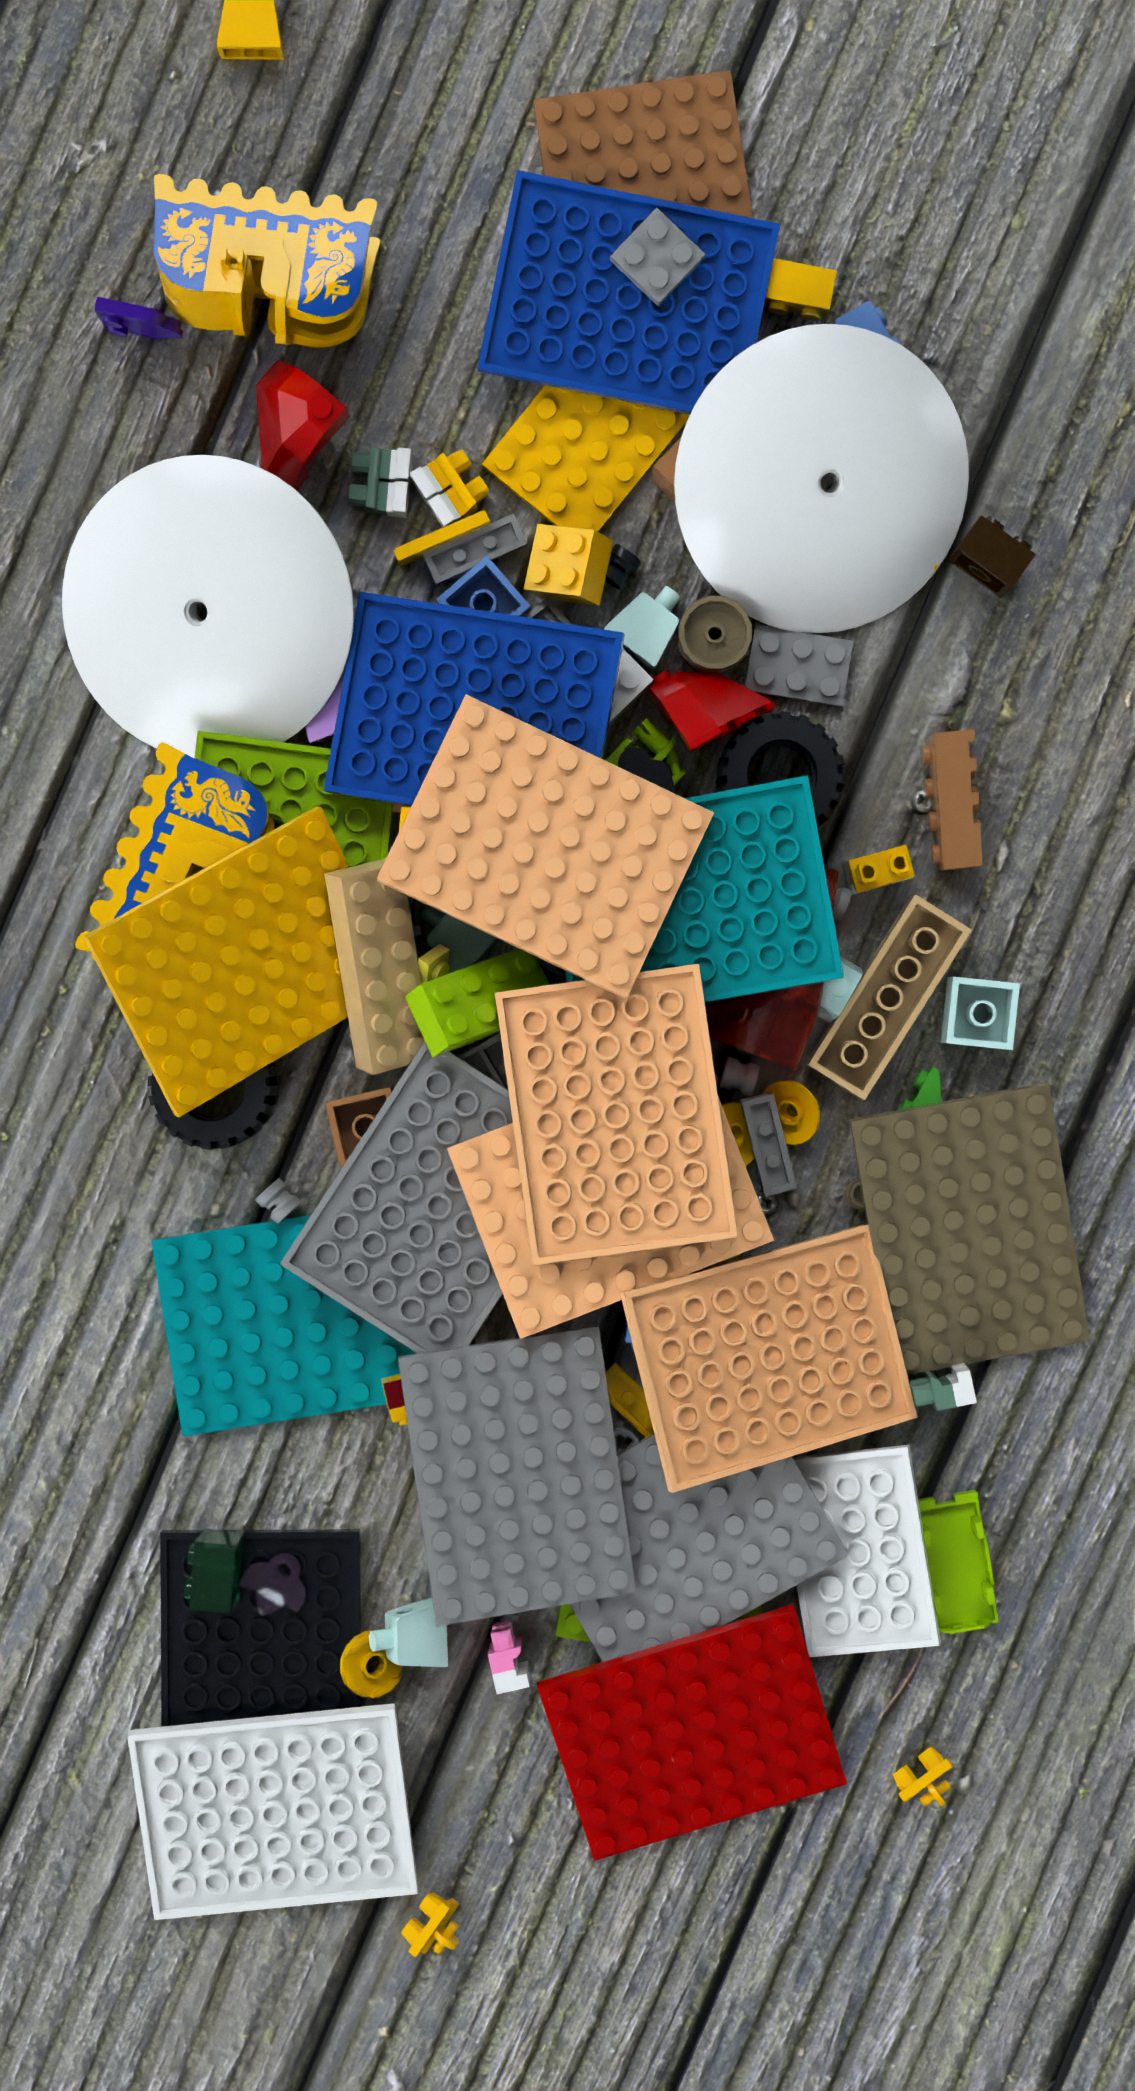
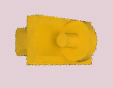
(911, 1785)
(422, 1936)

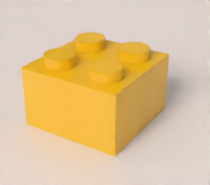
(568, 564)

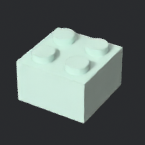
(980, 1013)

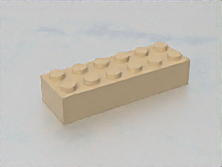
(375, 966)
(888, 997)

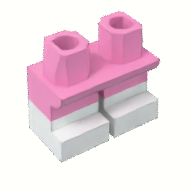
(503, 1660)

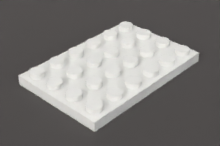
(884, 1587)

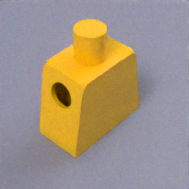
(250, 31)

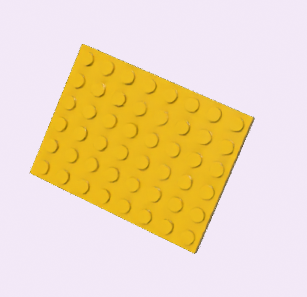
(230, 962)

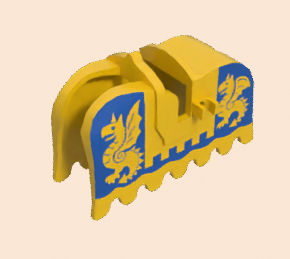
(231, 249)
(191, 824)

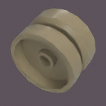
(705, 617)

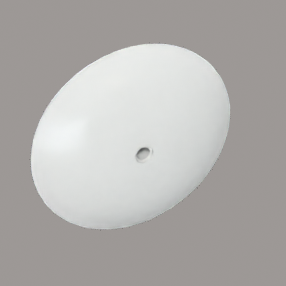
(756, 463)
(257, 563)

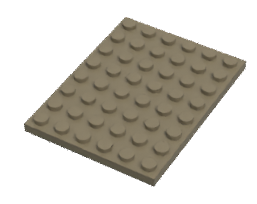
(972, 1227)

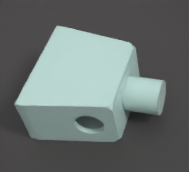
(648, 626)
(838, 991)
(412, 1636)

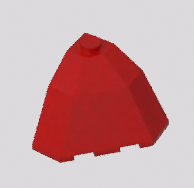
(294, 421)
(705, 705)

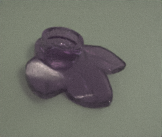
(273, 1587)

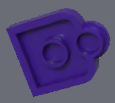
(136, 319)

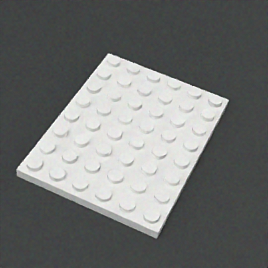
(273, 1811)

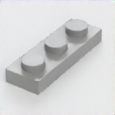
(466, 551)
(768, 1144)

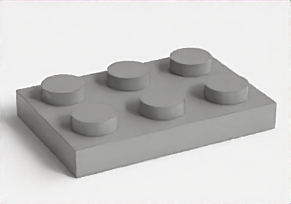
(798, 666)

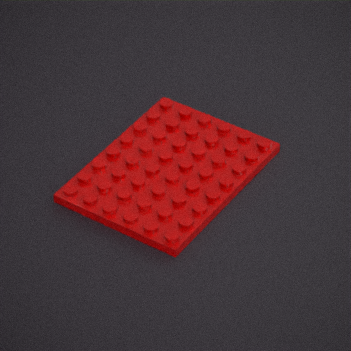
(692, 1732)

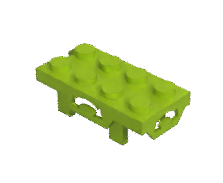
(959, 1563)

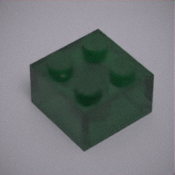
(216, 1570)

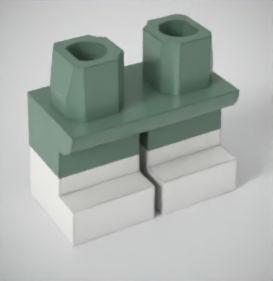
(387, 481)
(944, 1390)

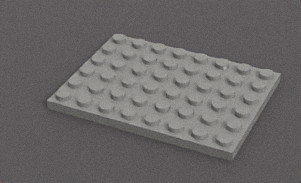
(395, 1221)
(516, 1475)
(707, 1550)

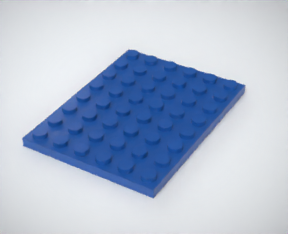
(583, 326)
(420, 659)

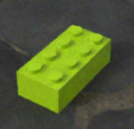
(463, 1003)

